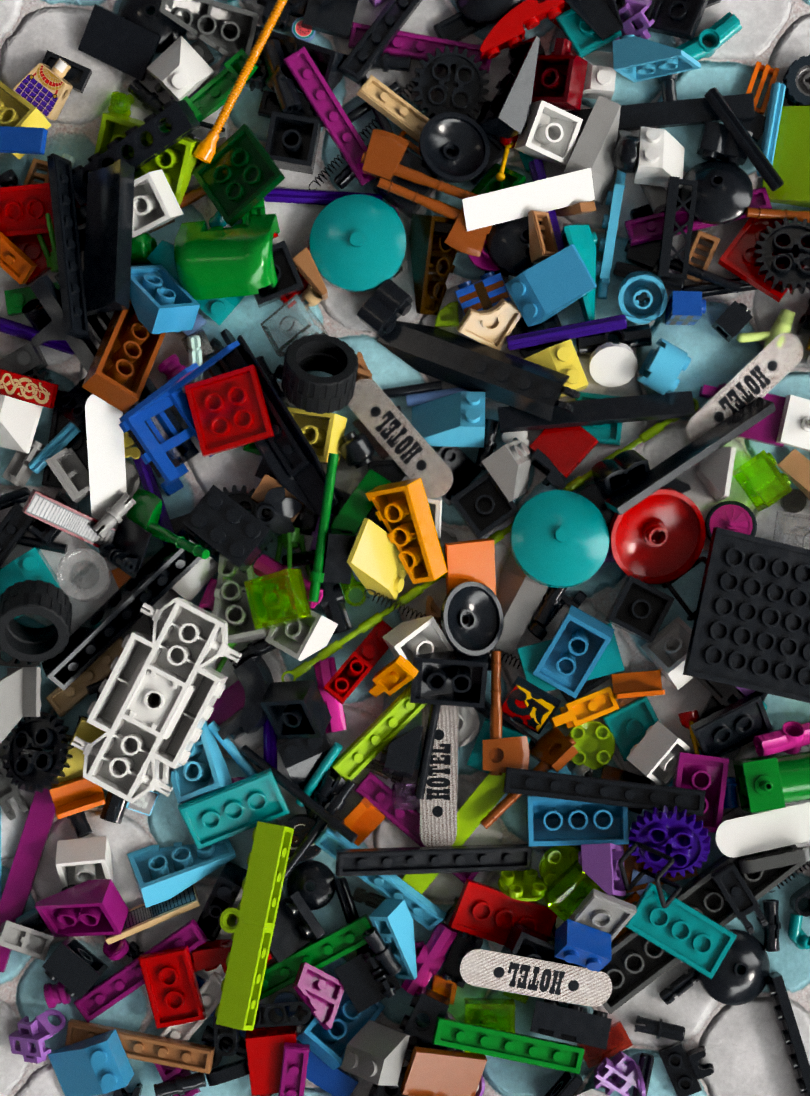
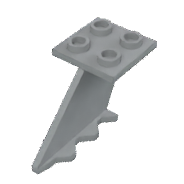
(19, 697)

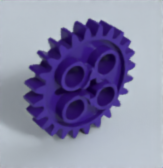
(673, 835)

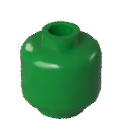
(141, 248)

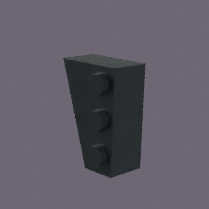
(571, 1024)

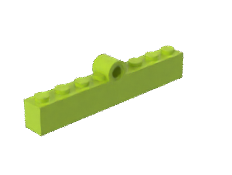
(254, 926)

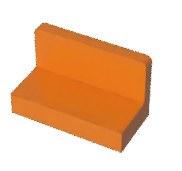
(637, 684)
(76, 796)
(363, 819)

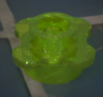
(118, 97)

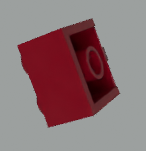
(560, 77)

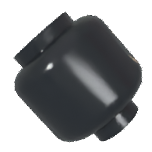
(356, 449)

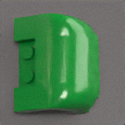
(226, 259)

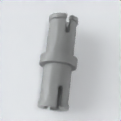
(113, 515)

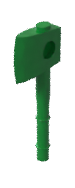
(147, 514)

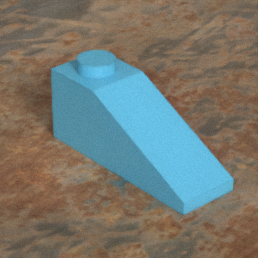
(397, 929)

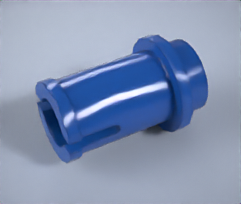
(730, 794)

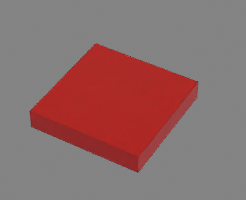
(565, 447)

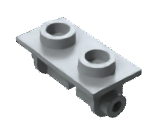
(18, 470)

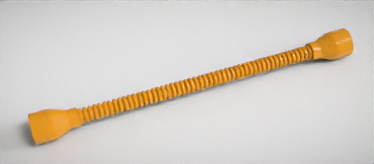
(207, 147)

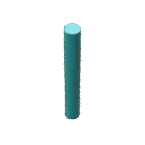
(321, 770)

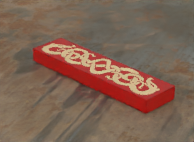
(28, 388)

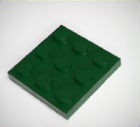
(238, 175)

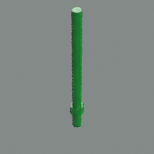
(316, 575)

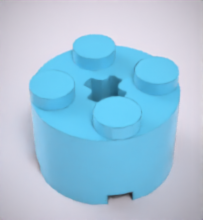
(650, 308)
(663, 367)

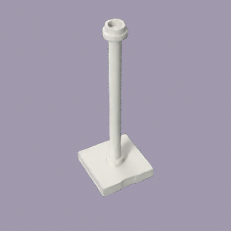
(795, 423)

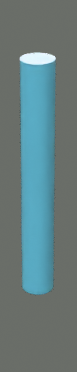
(232, 750)

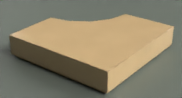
(491, 325)

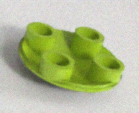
(593, 743)
(557, 861)
(522, 885)

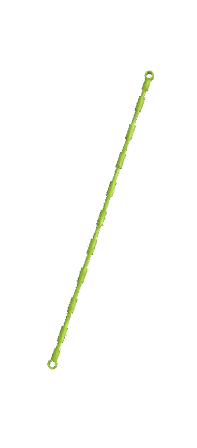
(497, 536)

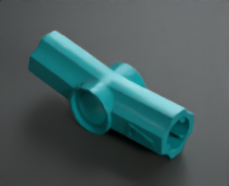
(717, 34)

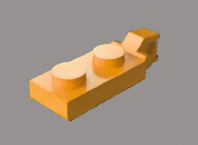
(393, 677)
(586, 709)

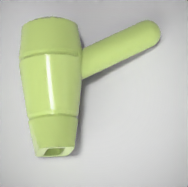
(781, 325)

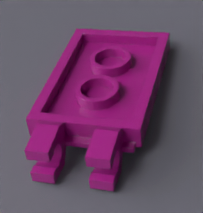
(765, 430)

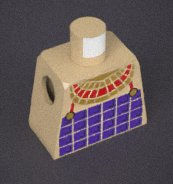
(46, 88)

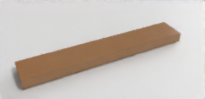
(149, 1047)

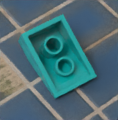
(28, 566)

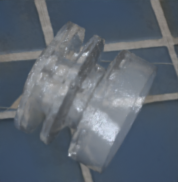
(81, 561)

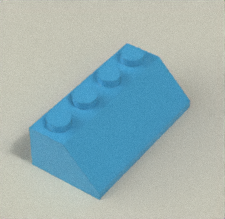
(574, 822)

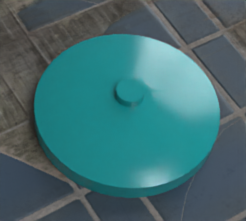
(358, 242)
(559, 539)

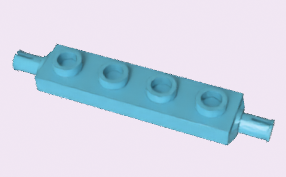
(607, 244)

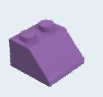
(602, 866)

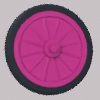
(731, 516)

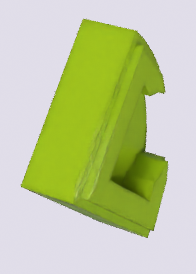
(448, 316)

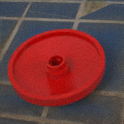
(658, 537)

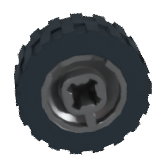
(798, 82)

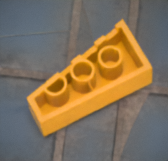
(410, 527)

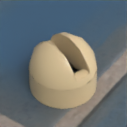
(311, 297)

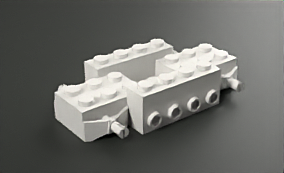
(176, 669)

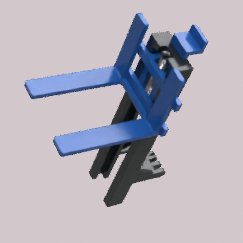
(151, 422)

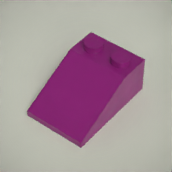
(705, 774)
(84, 910)

